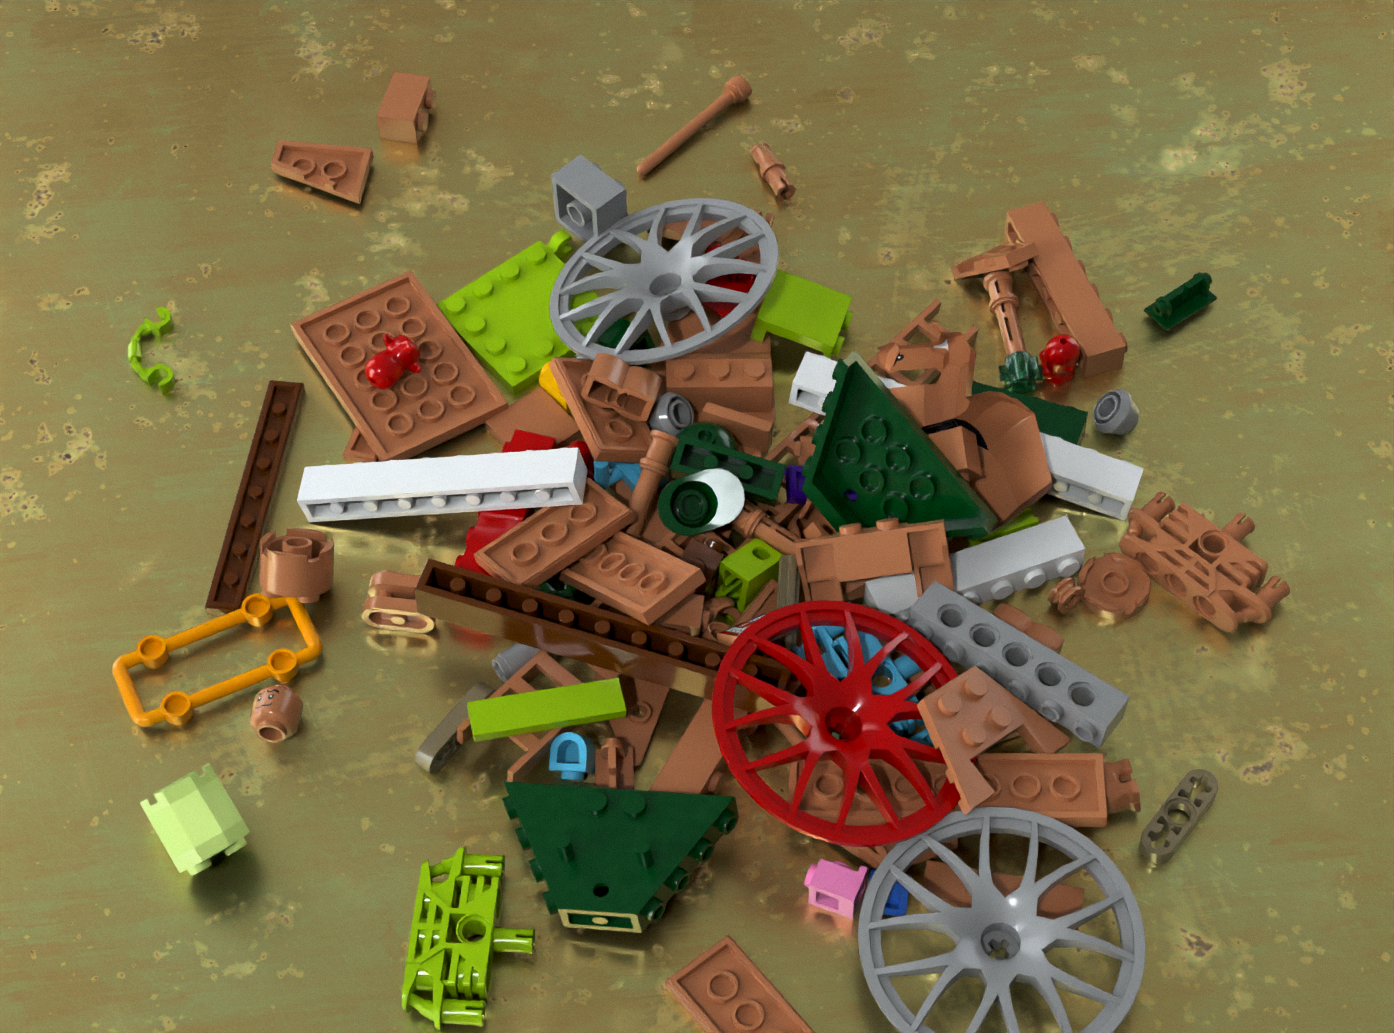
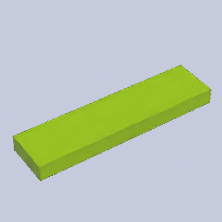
(546, 709)

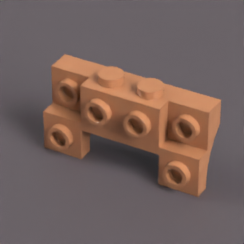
(872, 553)

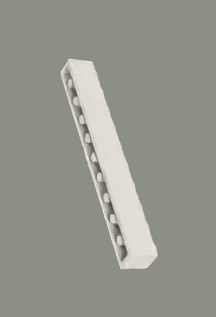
(1076, 472)

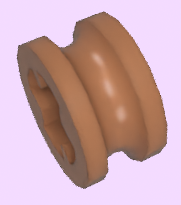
(1066, 595)

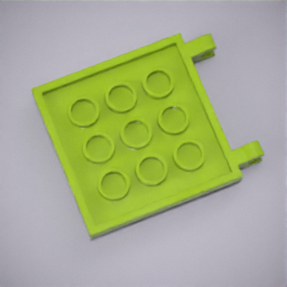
(508, 314)

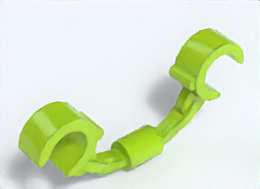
(135, 351)

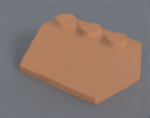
(724, 379)

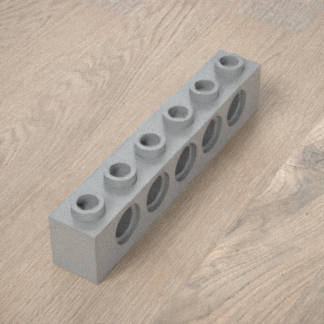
(981, 639)

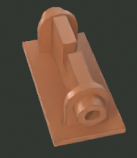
(614, 766)

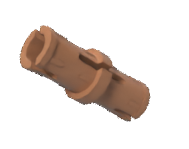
(772, 171)

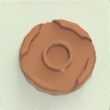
(1114, 586)

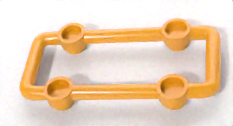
(178, 706)

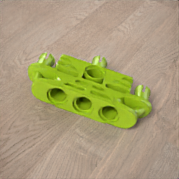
(432, 937)

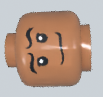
(276, 713)

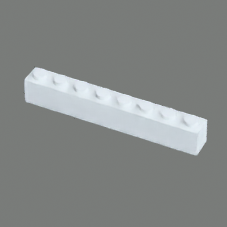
(443, 485)

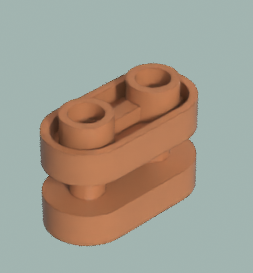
(394, 603)

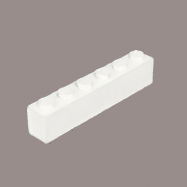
(991, 568)

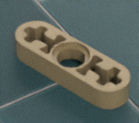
(442, 742)
(1178, 832)

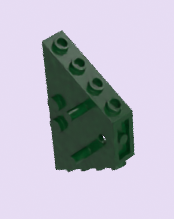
(887, 460)
(617, 839)

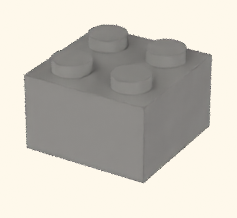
(587, 198)

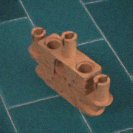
(1182, 562)

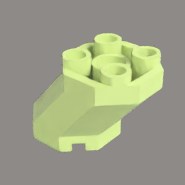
(196, 820)

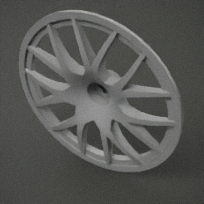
(665, 281)
(1002, 923)

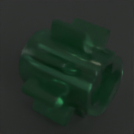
(1021, 372)

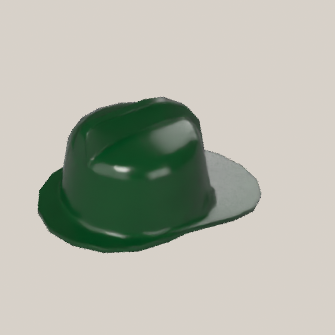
(701, 501)

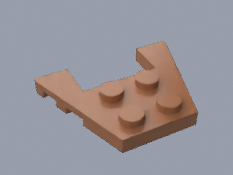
(971, 718)

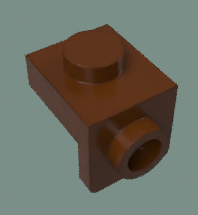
(705, 556)

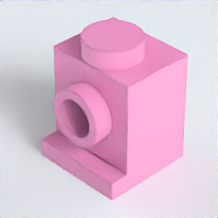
(836, 887)

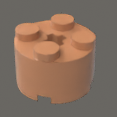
(296, 564)

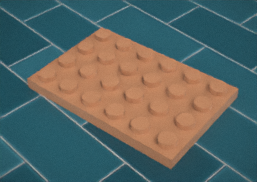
(422, 408)

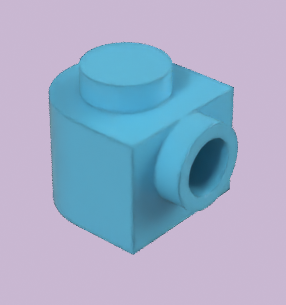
(572, 756)

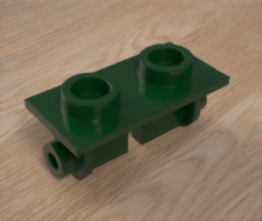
(1182, 301)

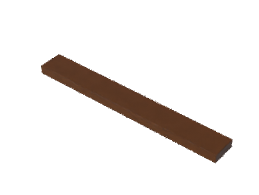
(255, 498)

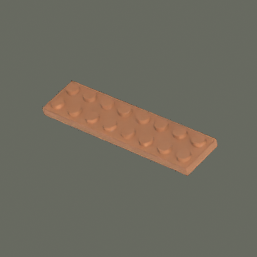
(1051, 784)

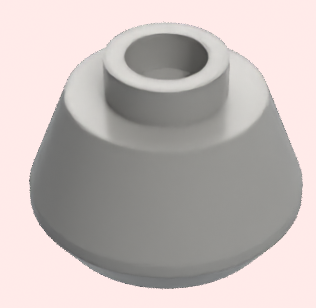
(1115, 413)
(671, 414)

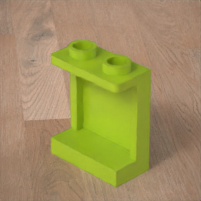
(804, 313)

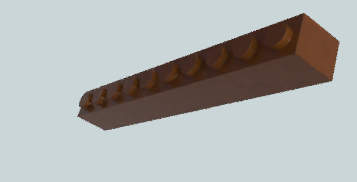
(586, 633)

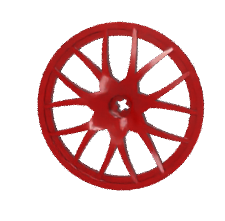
(839, 708)

